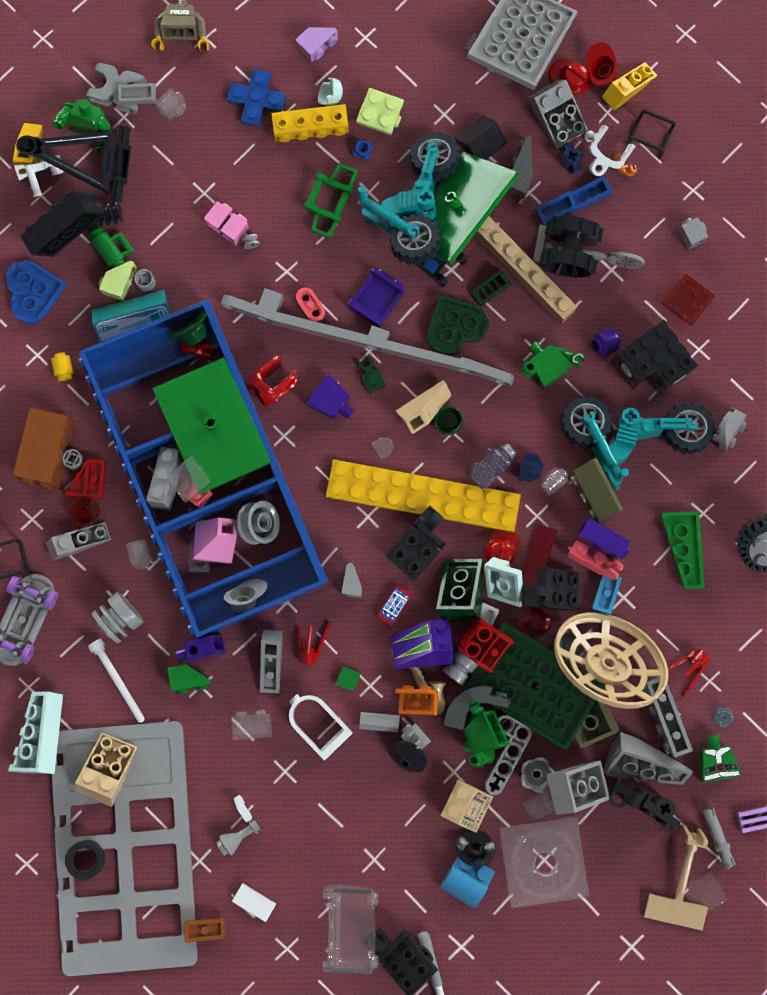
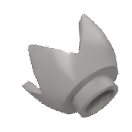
(537, 784)

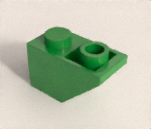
(187, 677)

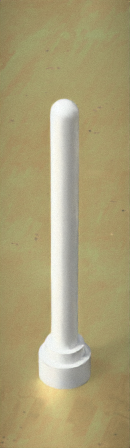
(98, 649)

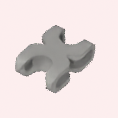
(109, 93)

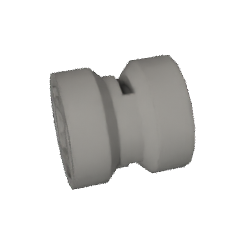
(142, 277)
(76, 461)

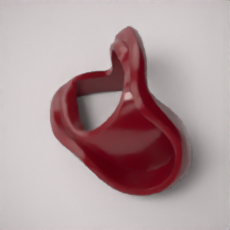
(536, 620)

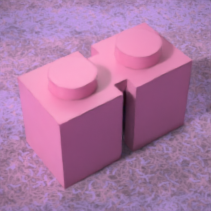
(223, 220)

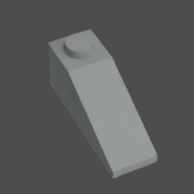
(271, 661)

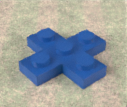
(256, 97)

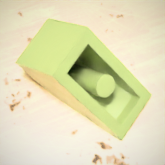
(118, 280)

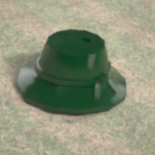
(192, 330)

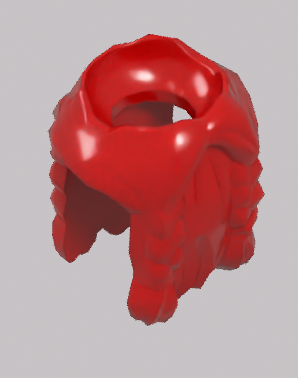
(266, 394)

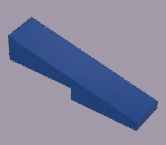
(576, 200)

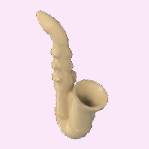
(435, 685)

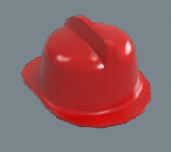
(601, 64)
(574, 73)
(502, 546)

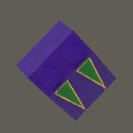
(423, 645)

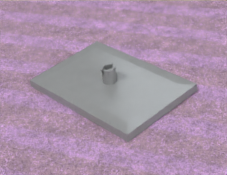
(522, 38)

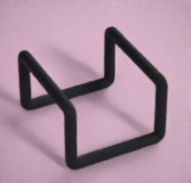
(632, 138)
(27, 571)

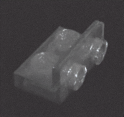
(251, 726)

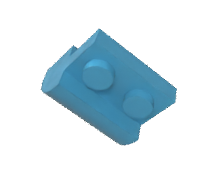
(467, 882)

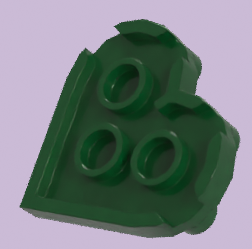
(455, 324)

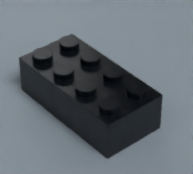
(62, 224)

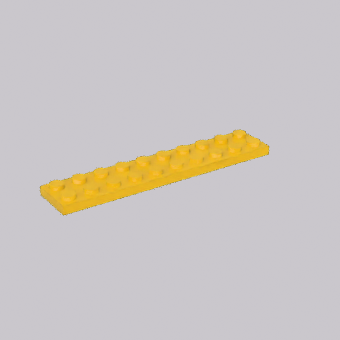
(415, 493)

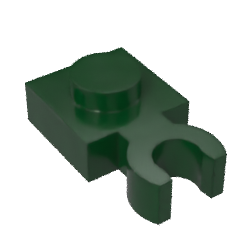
(372, 378)

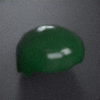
(449, 420)

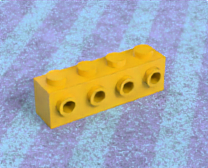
(310, 123)

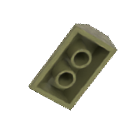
(596, 491)
(597, 725)

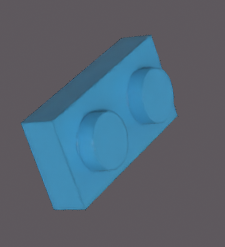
(606, 594)

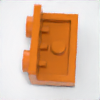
(417, 701)

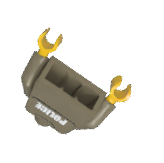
(180, 23)

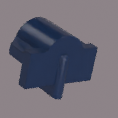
(571, 158)
(530, 467)

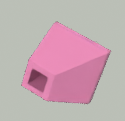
(215, 540)

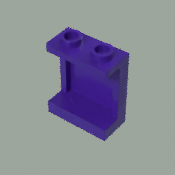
(377, 298)

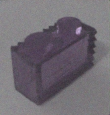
(489, 468)

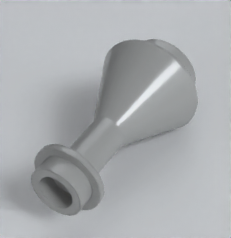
(229, 842)

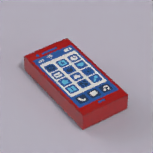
(394, 605)

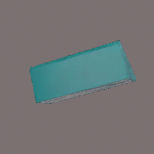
(129, 314)

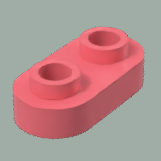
(311, 305)

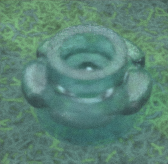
(719, 717)

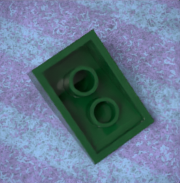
(461, 590)

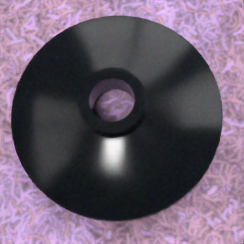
(408, 756)
(475, 841)

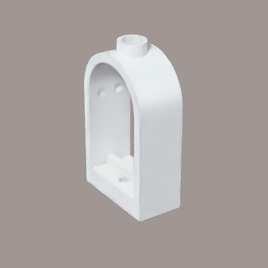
(331, 745)

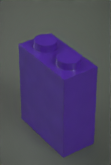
(603, 540)

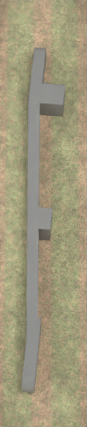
(376, 340)

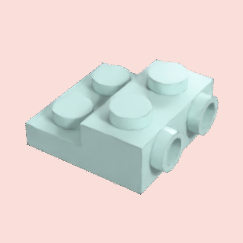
(503, 582)

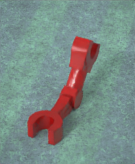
(199, 351)

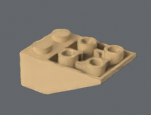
(105, 769)

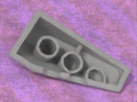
(637, 759)

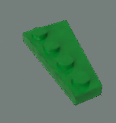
(685, 543)

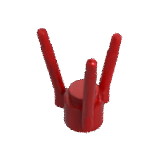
(308, 655)
(698, 661)

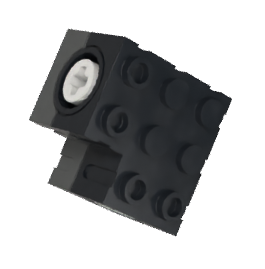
(656, 358)

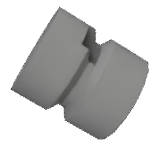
(460, 668)

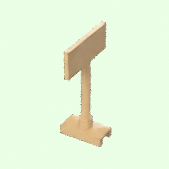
(676, 910)

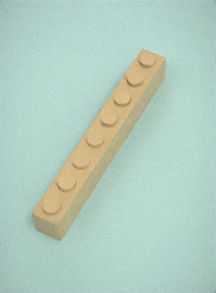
(525, 271)

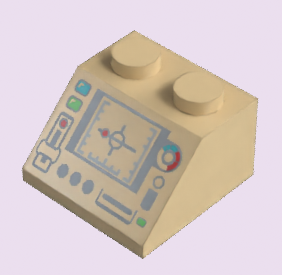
(467, 805)

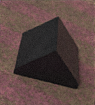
(482, 138)

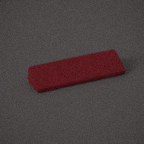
(538, 553)

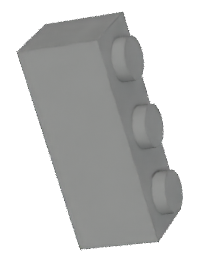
(161, 492)

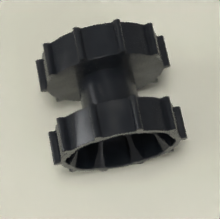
(572, 235)

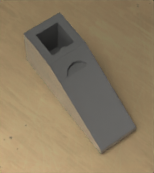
(524, 167)

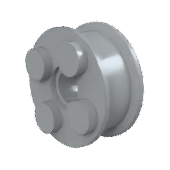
(258, 522)

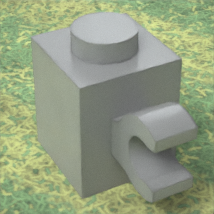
(415, 735)

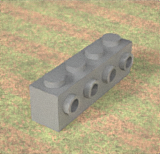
(668, 720)

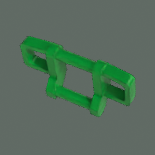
(330, 183)

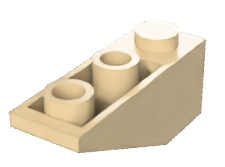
(423, 408)

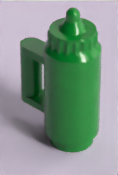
(107, 248)

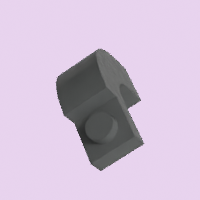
(459, 710)

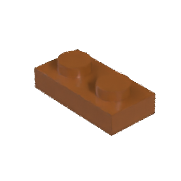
(204, 929)

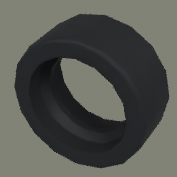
(69, 859)

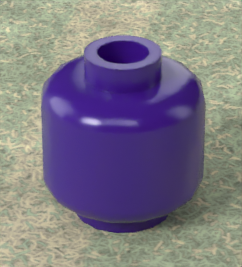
(606, 342)

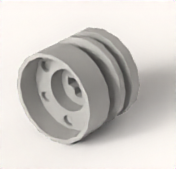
(117, 617)

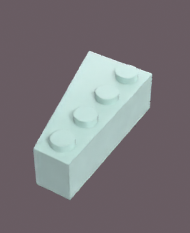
(39, 735)

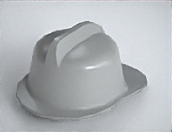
(244, 596)

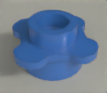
(362, 145)

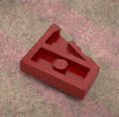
(89, 480)

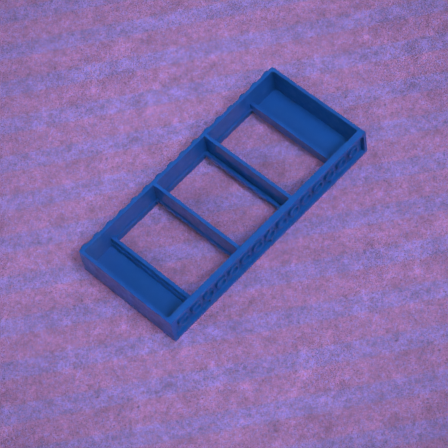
(150, 352)

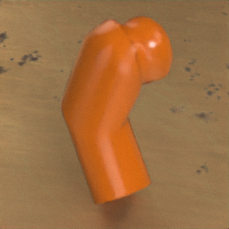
(626, 170)

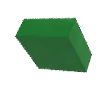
(348, 678)

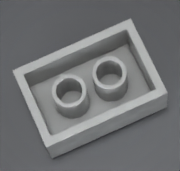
(578, 787)

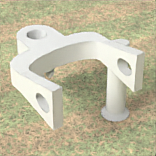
(601, 160)
(30, 172)

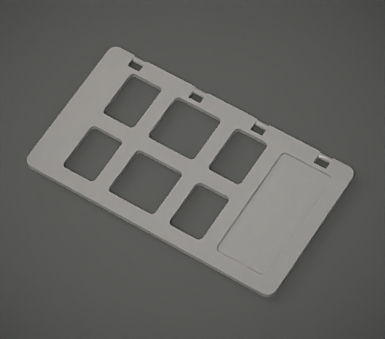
(154, 773)

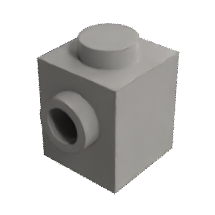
(693, 232)

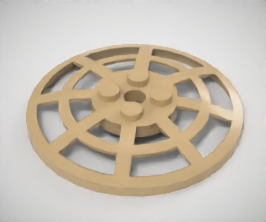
(603, 654)

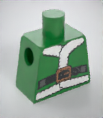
(717, 761)

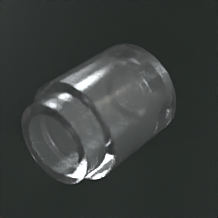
(554, 480)

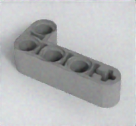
(503, 757)

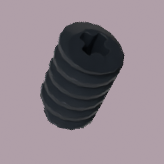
(112, 212)

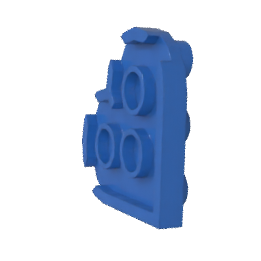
(33, 291)

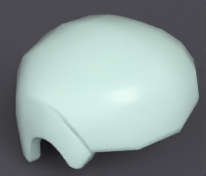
(330, 92)

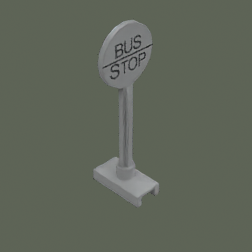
(619, 259)

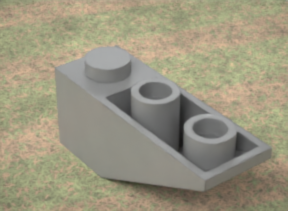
(77, 541)

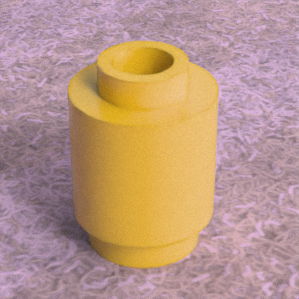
(62, 366)

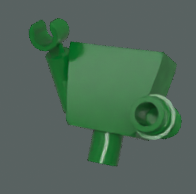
(82, 119)
(549, 363)
(483, 735)

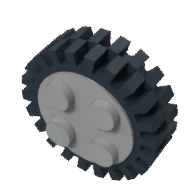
(753, 544)

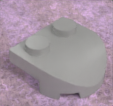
(729, 427)

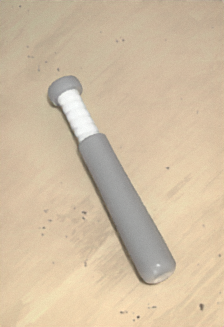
(424, 940)

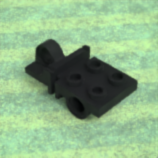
(418, 546)
(553, 590)
(648, 804)
(405, 960)

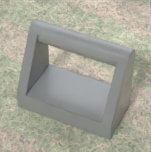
(351, 583)

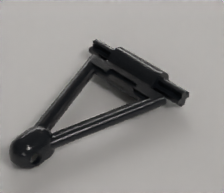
(114, 159)

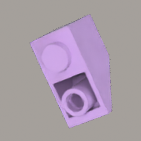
(315, 41)

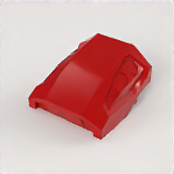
(484, 644)

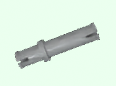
(718, 837)

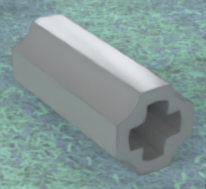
(379, 722)

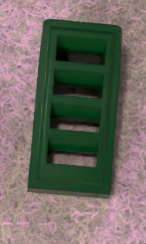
(507, 284)

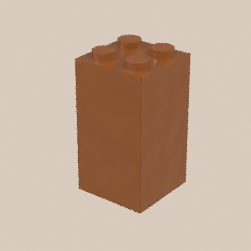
(42, 449)

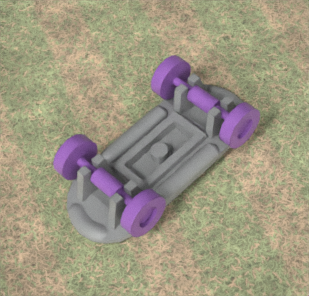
(24, 617)

